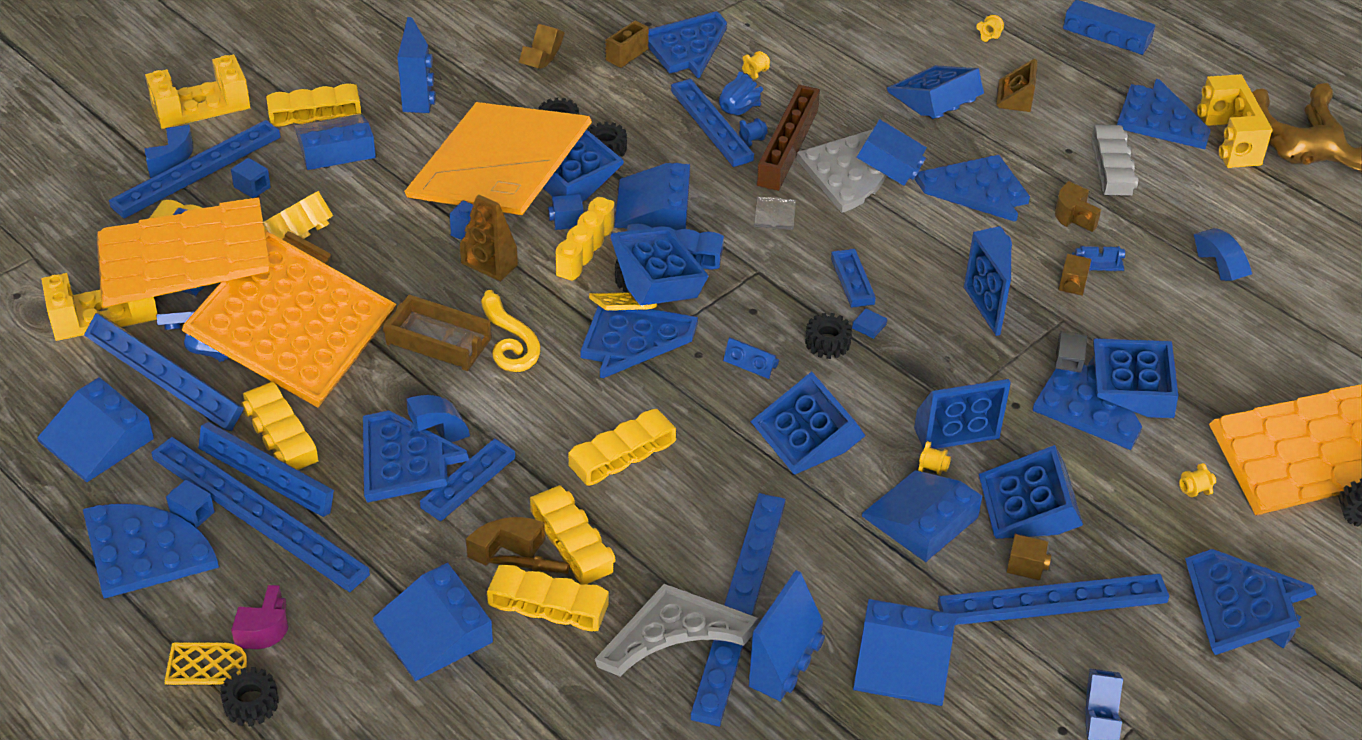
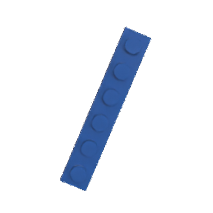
(712, 123)
(266, 469)

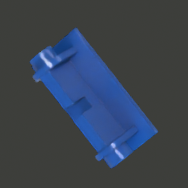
(1108, 260)
(750, 358)

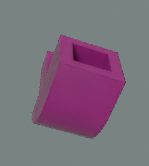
(261, 626)

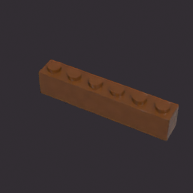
(788, 137)

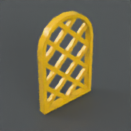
(602, 298)
(214, 680)

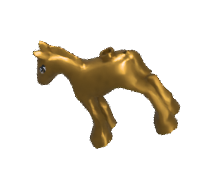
(1318, 143)

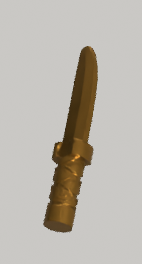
(537, 563)

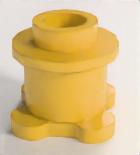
(991, 27)
(755, 64)
(934, 459)
(1197, 481)

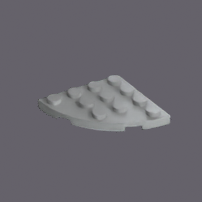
(840, 173)

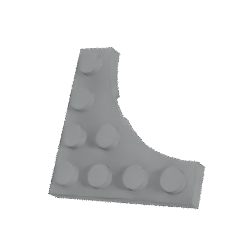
(671, 619)

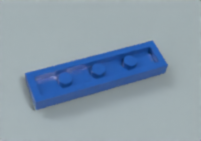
(467, 479)

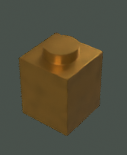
(1075, 274)
(1028, 557)

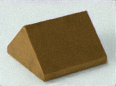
(1018, 88)

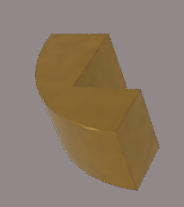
(544, 47)
(515, 534)

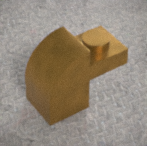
(1073, 207)

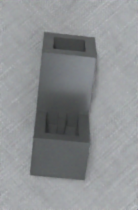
(1071, 351)

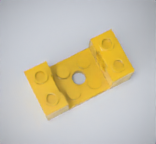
(217, 98)
(1248, 132)
(72, 313)

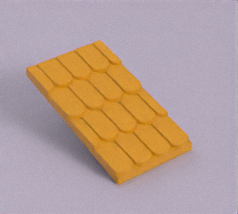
(181, 251)
(1295, 448)

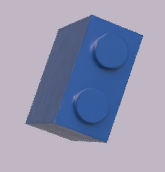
(892, 153)

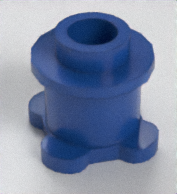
(752, 131)

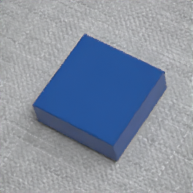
(869, 323)

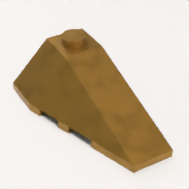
(488, 241)

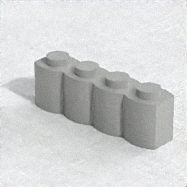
(1114, 160)

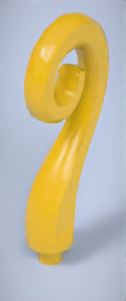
(497, 315)

